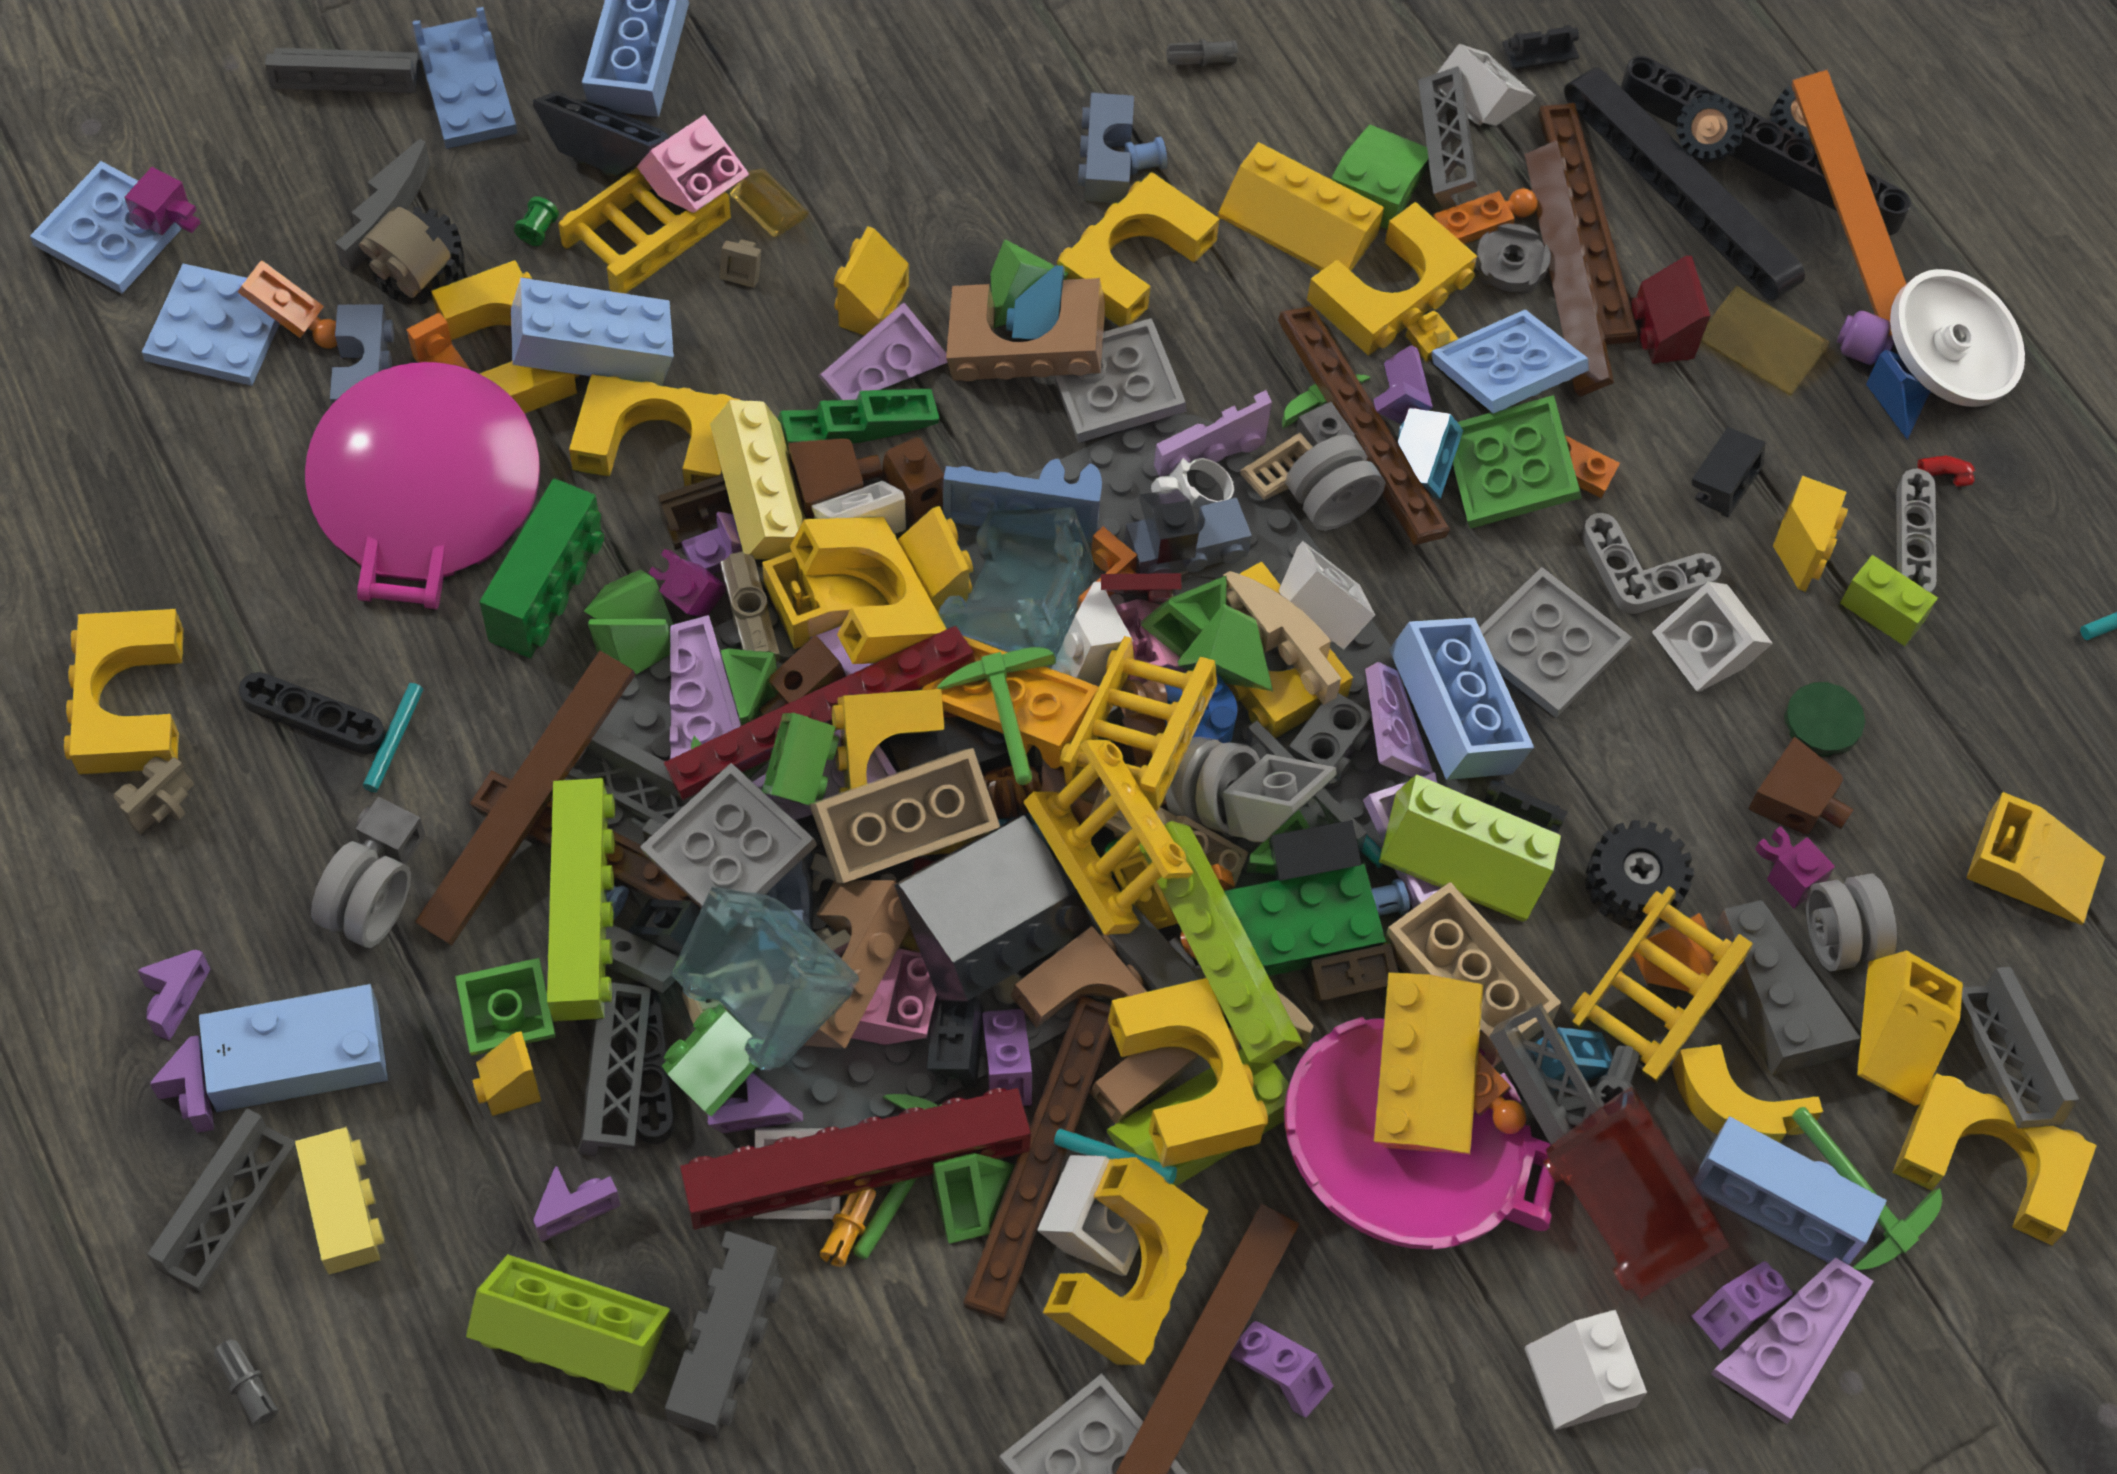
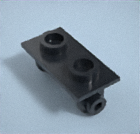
(1542, 49)
(1525, 806)

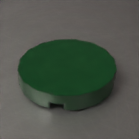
(1825, 718)

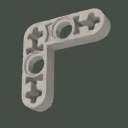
(1641, 580)

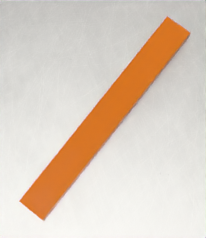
(1850, 190)

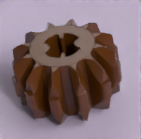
(1006, 793)

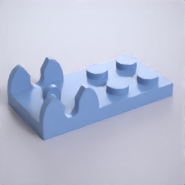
(465, 81)
(973, 493)

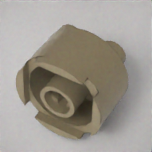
(404, 251)

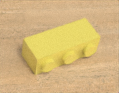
(339, 1200)

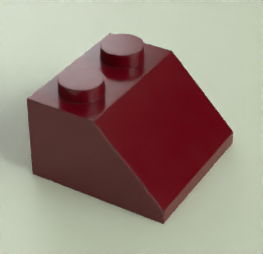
(1672, 312)

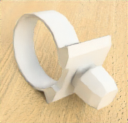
(1179, 480)

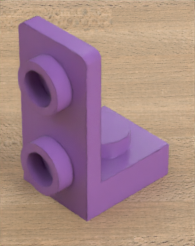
(1406, 388)
(1008, 1052)
(1741, 1303)
(1285, 1363)

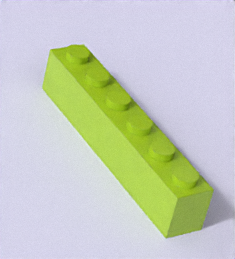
(579, 900)
(1227, 955)

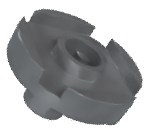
(1508, 275)

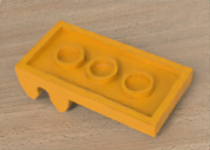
(1044, 700)

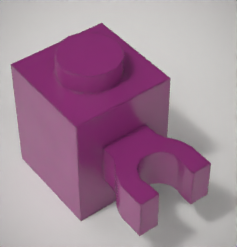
(159, 202)
(689, 585)
(1794, 866)

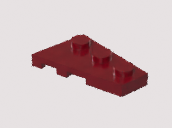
(1156, 586)

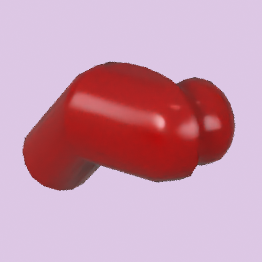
(1947, 464)

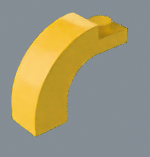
(1714, 1096)

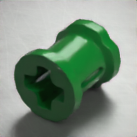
(536, 221)

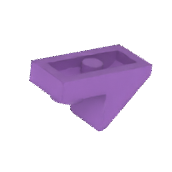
(714, 545)
(178, 983)
(186, 1078)
(763, 1109)
(563, 1210)

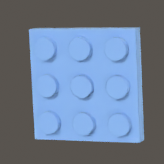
(96, 232)
(210, 328)
(1510, 361)

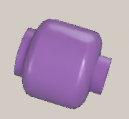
(1865, 337)

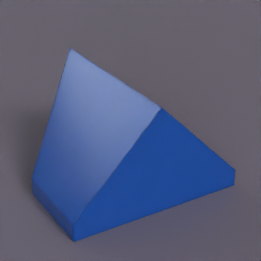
(1897, 391)

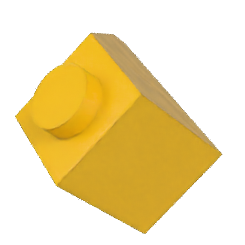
(506, 1077)

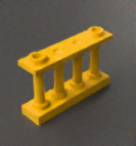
(651, 250)
(1181, 718)
(1073, 841)
(1702, 987)

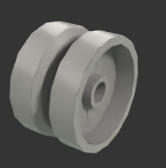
(1335, 482)
(1203, 776)
(361, 894)
(1850, 921)

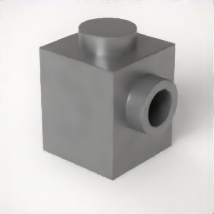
(1322, 424)
(390, 830)

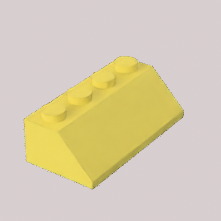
(758, 478)

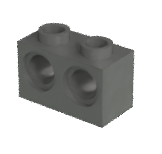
(1324, 737)

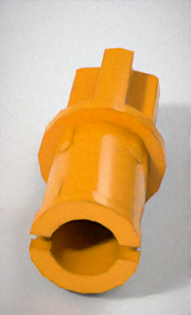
(847, 1226)

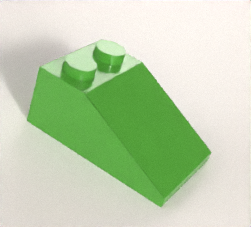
(1383, 169)

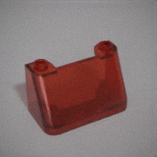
(1637, 1194)

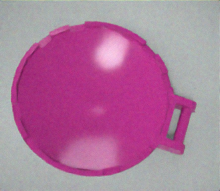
(421, 476)
(1401, 1193)

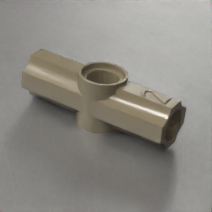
(746, 593)

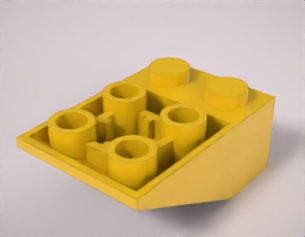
(816, 601)
(2036, 859)
(1906, 1023)

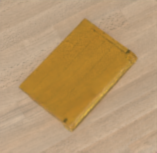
(1764, 340)

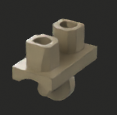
(158, 797)

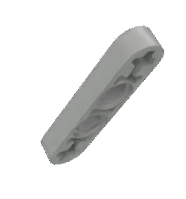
(1917, 535)

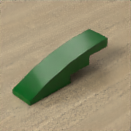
(868, 418)

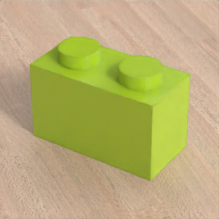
(1888, 600)

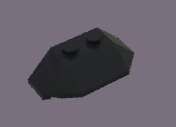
(596, 133)

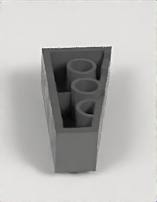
(1782, 995)
(725, 1336)

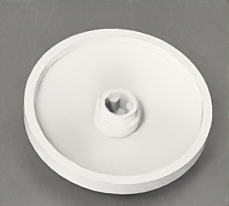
(1957, 338)

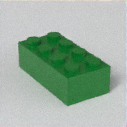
(542, 569)
(1308, 917)

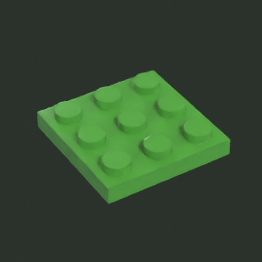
(1514, 463)

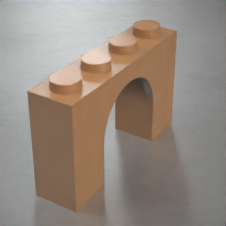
(1067, 349)
(876, 926)
(1092, 968)

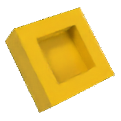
(1429, 334)

